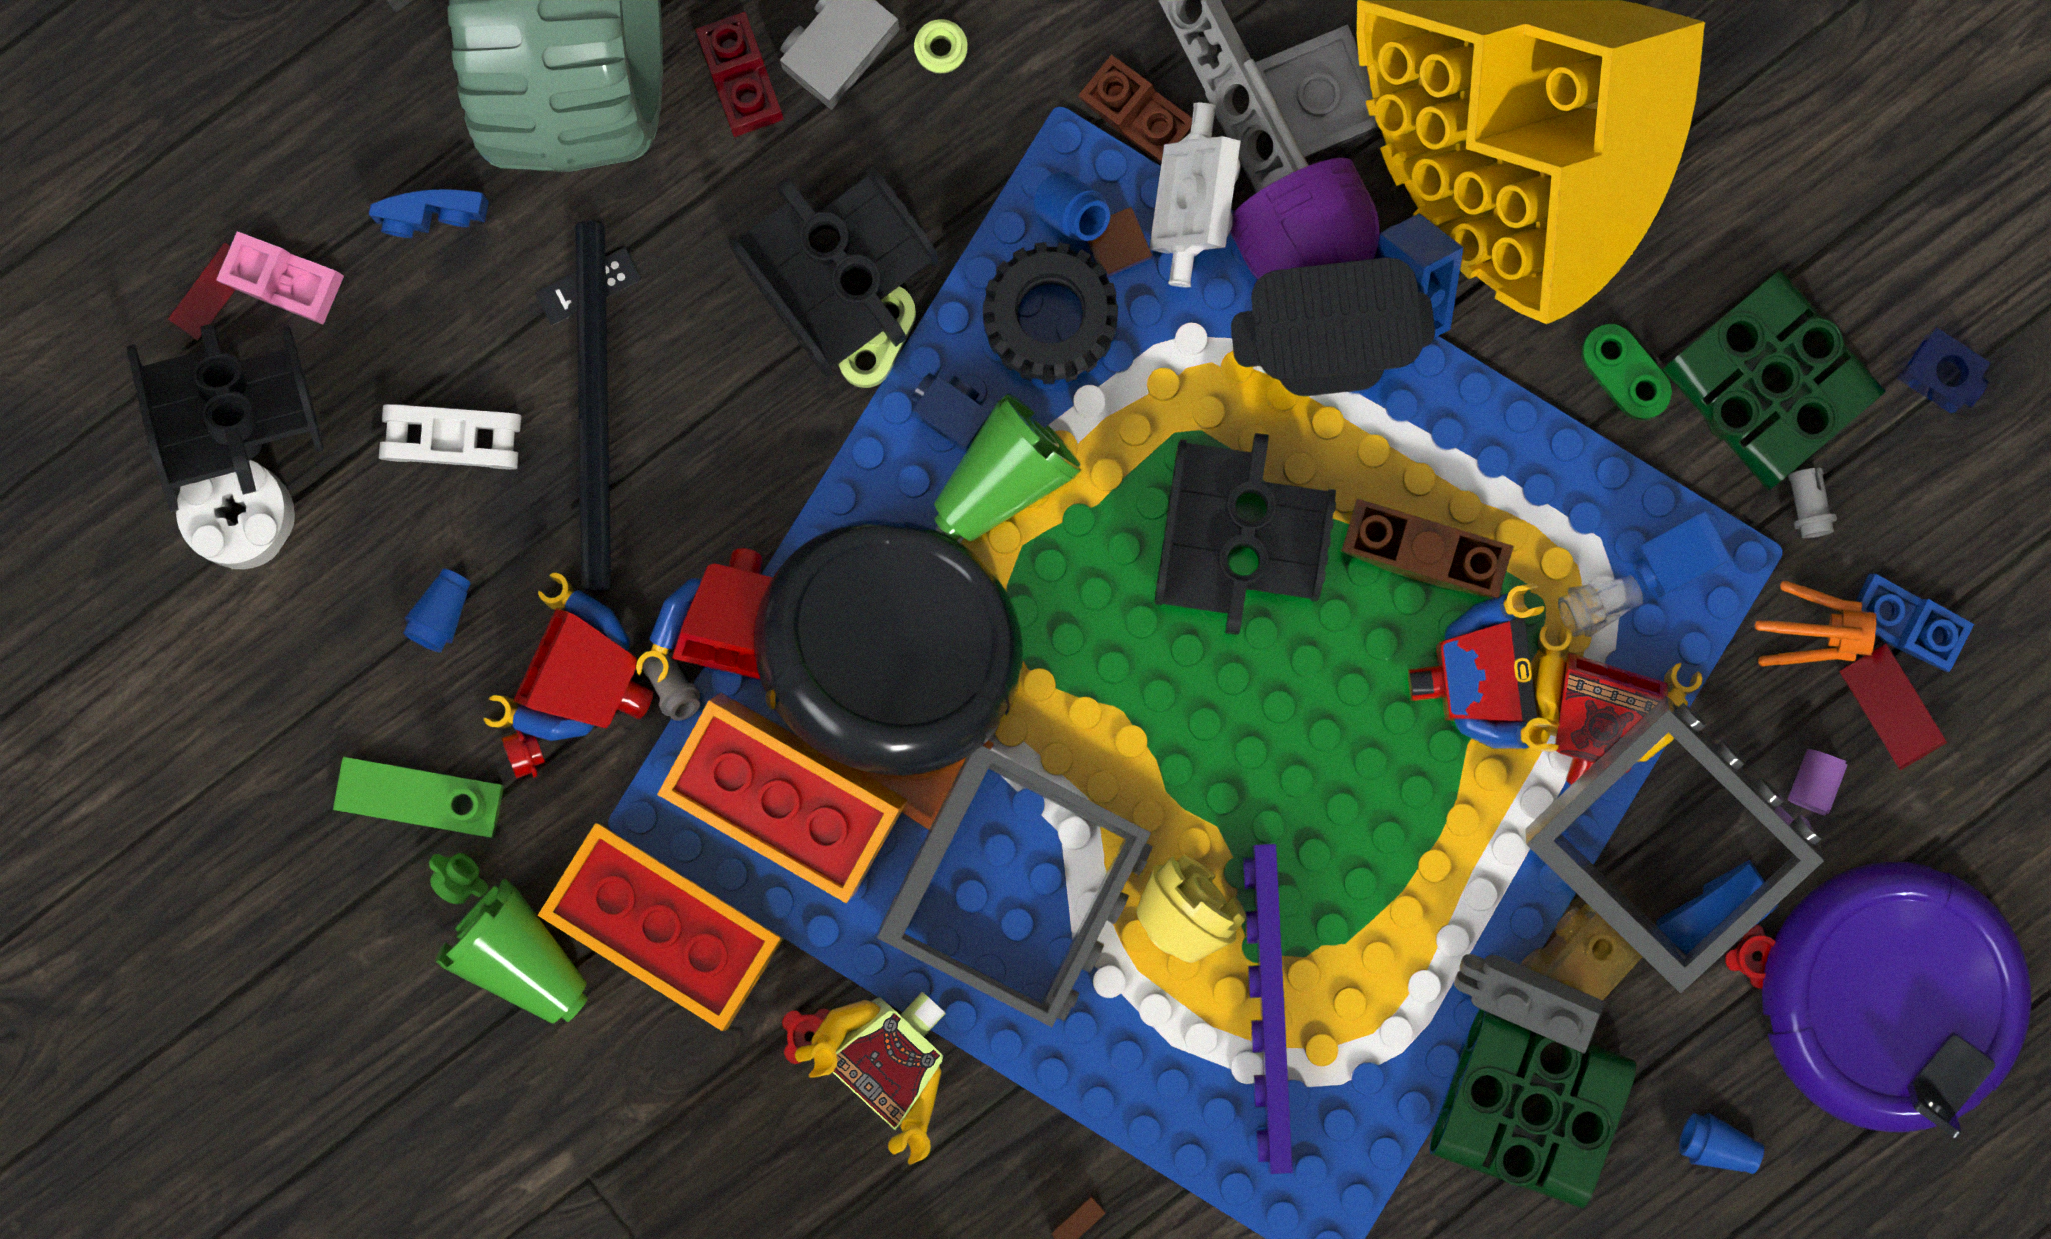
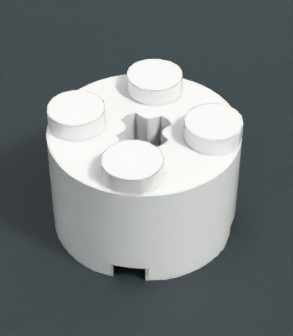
(259, 530)

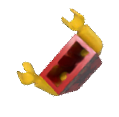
(1597, 702)

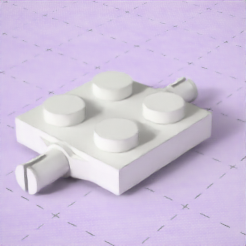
(1195, 195)

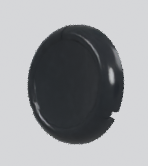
(889, 647)

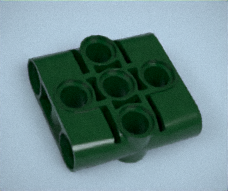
(1835, 399)
(1483, 1131)

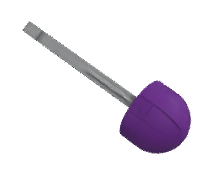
(1299, 211)

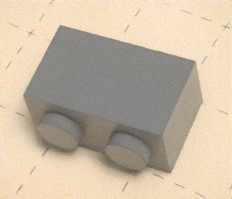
(837, 46)

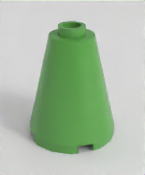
(1003, 471)
(515, 957)

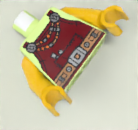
(884, 1063)

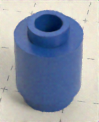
(1071, 207)

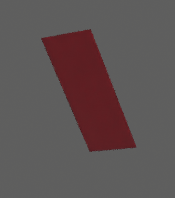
(204, 298)

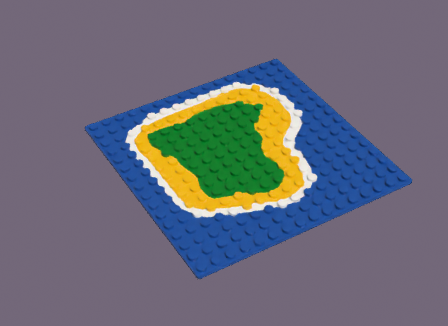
(1293, 734)

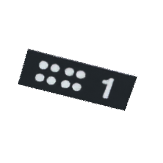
(560, 298)

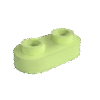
(881, 346)

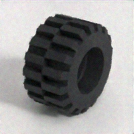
(1057, 267)

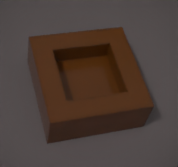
(1120, 244)
(1079, 1220)

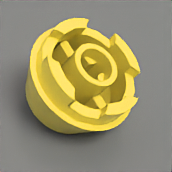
(1187, 911)

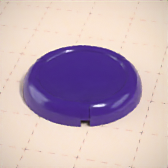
(1879, 978)

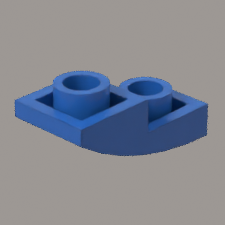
(414, 210)
(1914, 623)
(1701, 915)

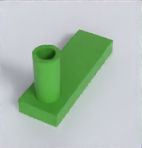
(418, 797)

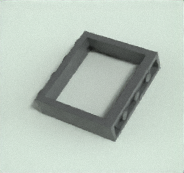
(1611, 904)
(1105, 906)

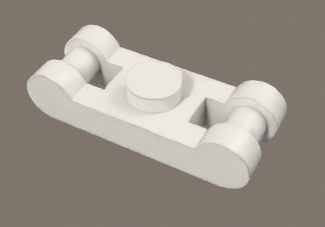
(449, 436)

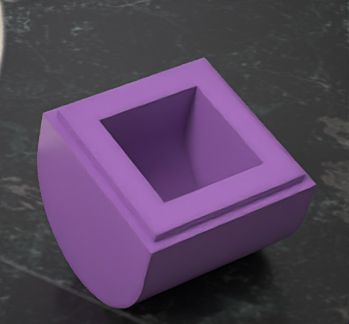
(1817, 781)

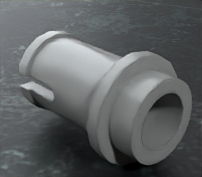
(1811, 503)
(676, 695)

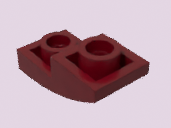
(739, 74)
(1893, 707)

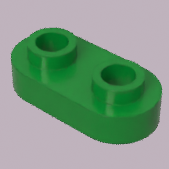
(1623, 374)

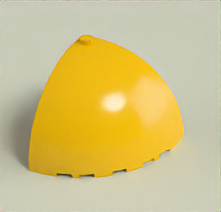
(1533, 131)

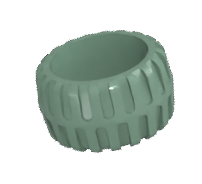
(558, 80)

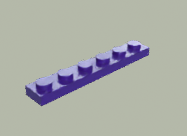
(1269, 1033)

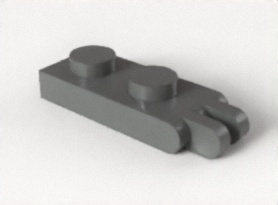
(1530, 999)

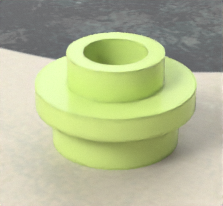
(940, 30)

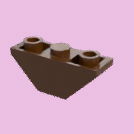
(1426, 550)

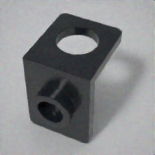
(1949, 1082)

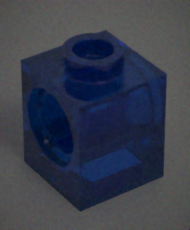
(1922, 375)

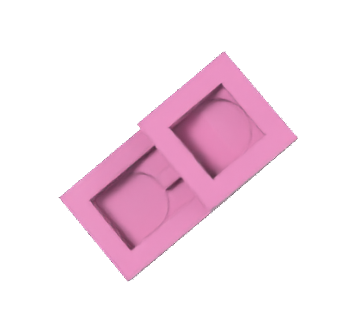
(280, 278)

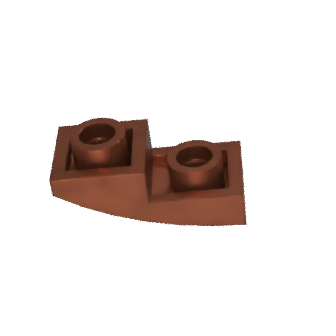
(1135, 108)

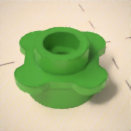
(456, 878)

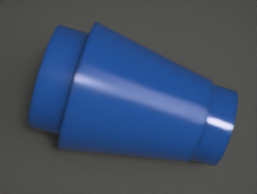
(438, 611)
(1719, 1145)

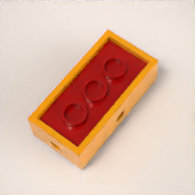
(782, 797)
(660, 927)

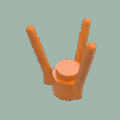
(1850, 631)

